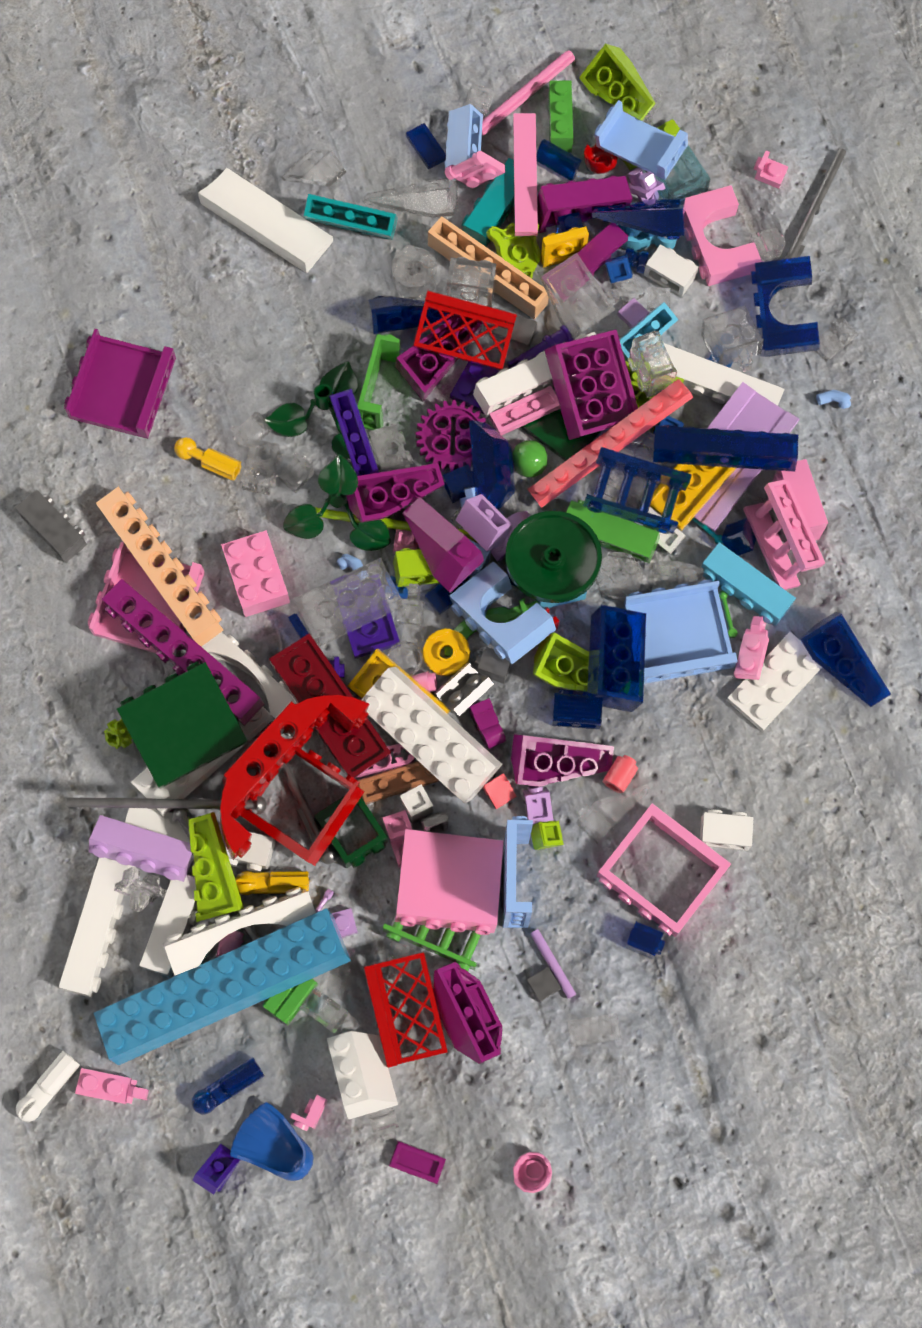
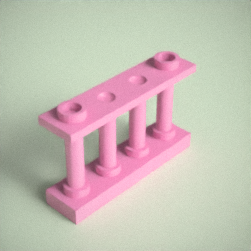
(795, 528)

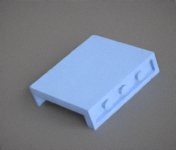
(683, 631)
(515, 913)

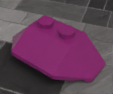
(467, 1013)

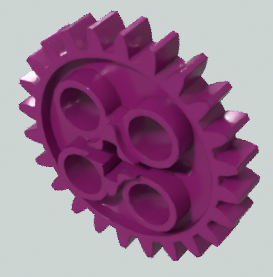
(431, 435)

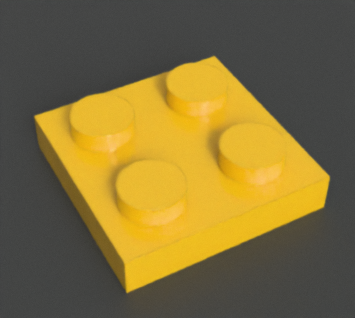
(561, 246)

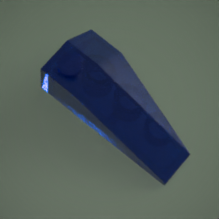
(662, 218)
(840, 654)

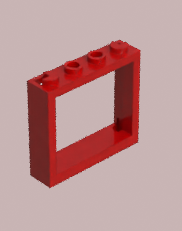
(334, 823)

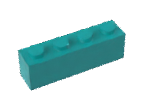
(492, 207)
(350, 216)

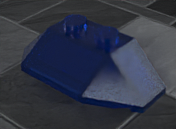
(491, 464)

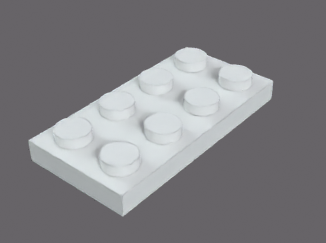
(782, 677)

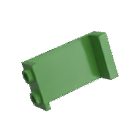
(385, 348)

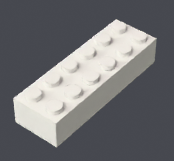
(430, 734)

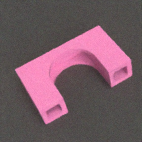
(715, 263)

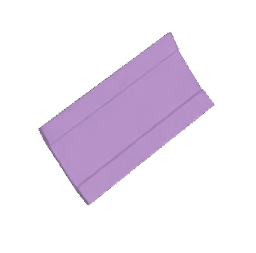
(744, 412)

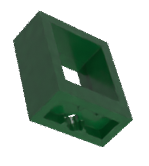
(357, 857)

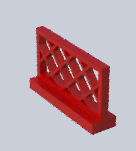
(470, 311)
(384, 1016)

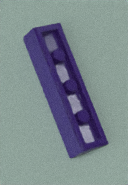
(354, 433)

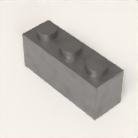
(52, 525)

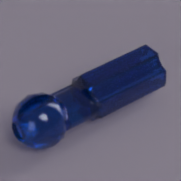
(229, 1085)

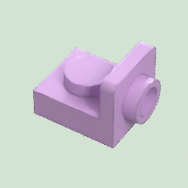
(538, 804)
(345, 922)

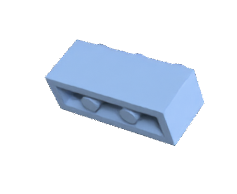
(463, 134)

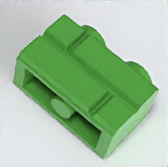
(287, 1003)

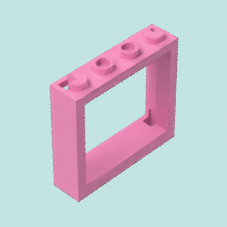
(687, 840)

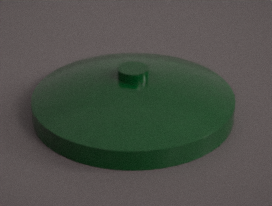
(553, 556)

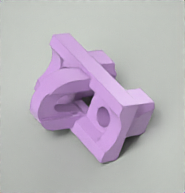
(645, 186)

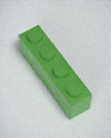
(618, 532)

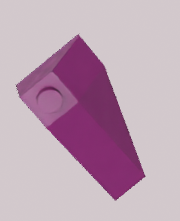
(390, 491)
(444, 547)
(549, 760)

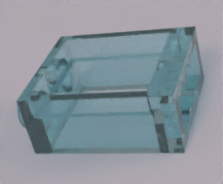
(695, 186)

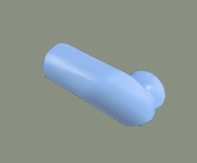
(834, 395)
(349, 561)

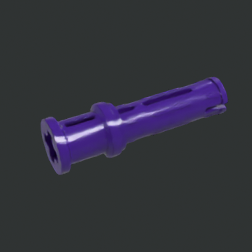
(556, 338)

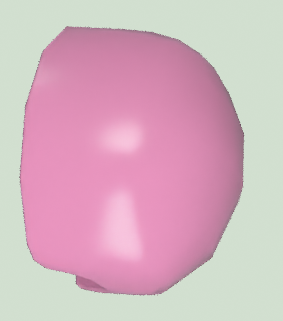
(532, 1172)

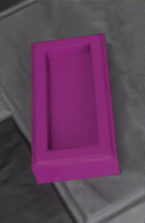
(417, 1162)

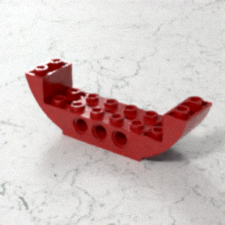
(298, 722)

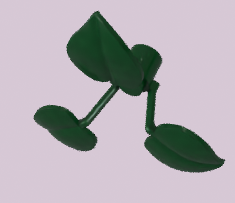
(290, 418)
(337, 480)

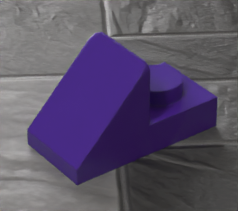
(216, 1170)

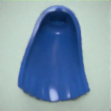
(272, 1144)

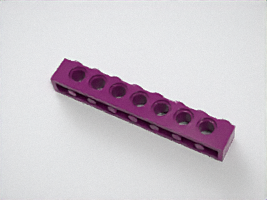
(123, 596)

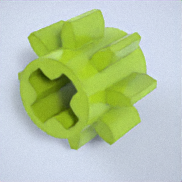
(117, 734)

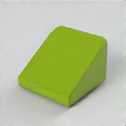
(546, 835)

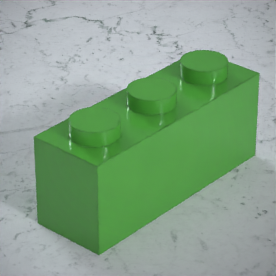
(561, 114)

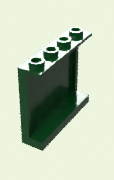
(181, 724)

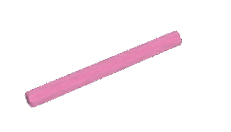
(527, 91)

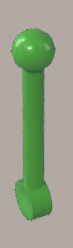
(732, 633)

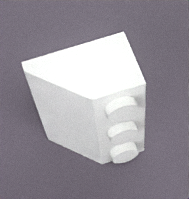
(361, 1073)

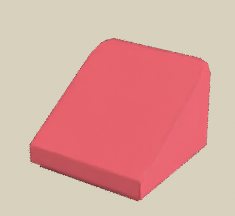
(499, 791)

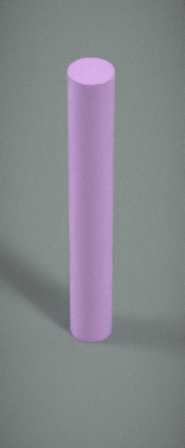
(553, 964)

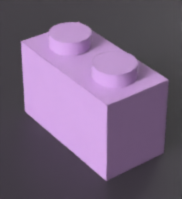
(484, 522)

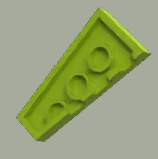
(214, 878)

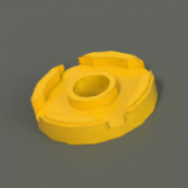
(441, 639)

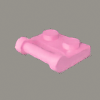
(475, 170)

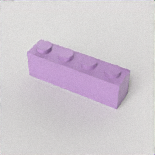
(141, 848)

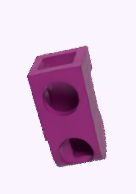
(487, 723)

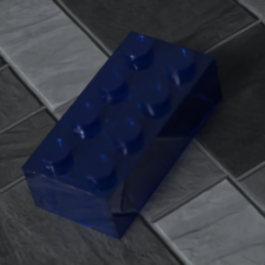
(616, 658)

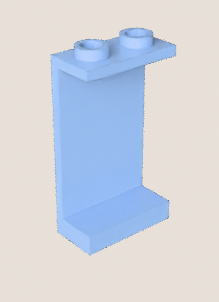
(640, 142)

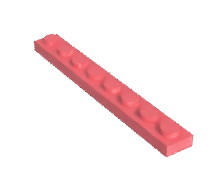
(614, 439)

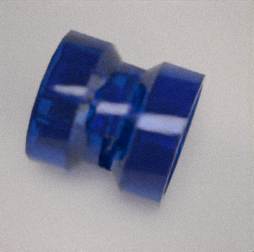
(637, 259)

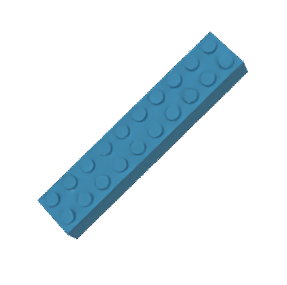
(221, 987)

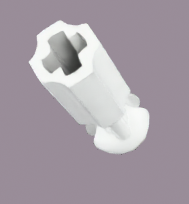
(46, 1087)

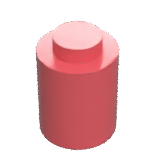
(620, 773)

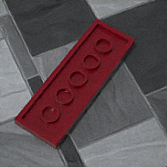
(311, 675)

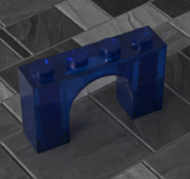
(770, 279)

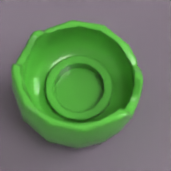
(529, 458)

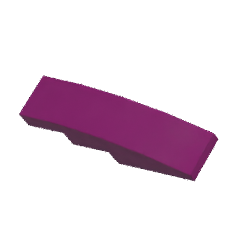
(602, 247)

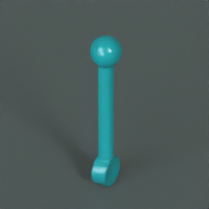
(717, 538)

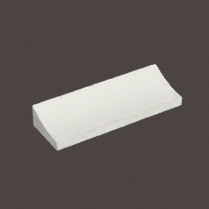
(265, 220)

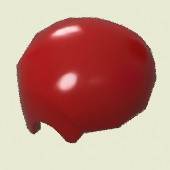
(598, 160)

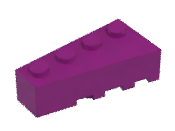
(579, 197)
(426, 368)

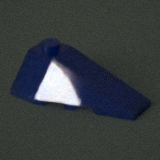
(398, 313)

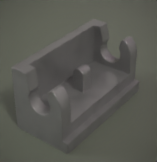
(523, 330)

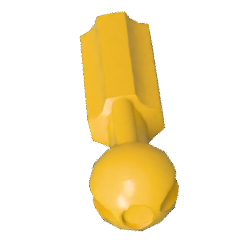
(210, 459)
(271, 882)

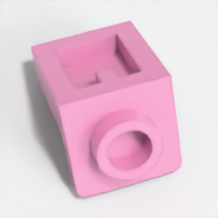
(770, 171)
(314, 1110)

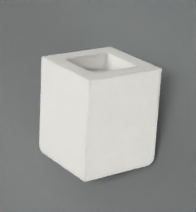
(416, 803)

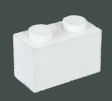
(671, 270)
(726, 830)

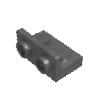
(463, 689)

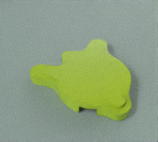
(517, 250)

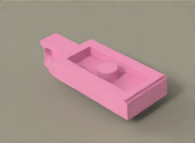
(752, 651)
(109, 1087)

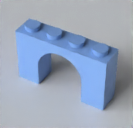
(509, 639)

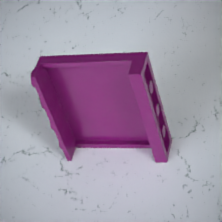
(119, 385)

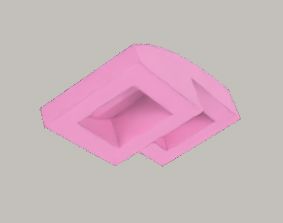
(395, 827)

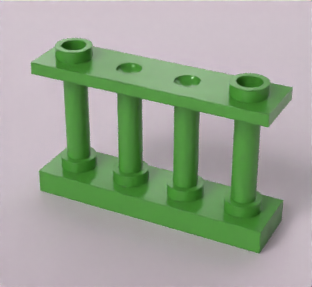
(395, 933)

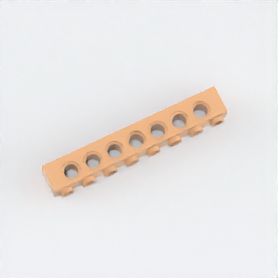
(202, 628)

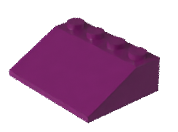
(591, 383)

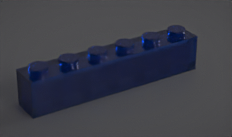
(725, 448)

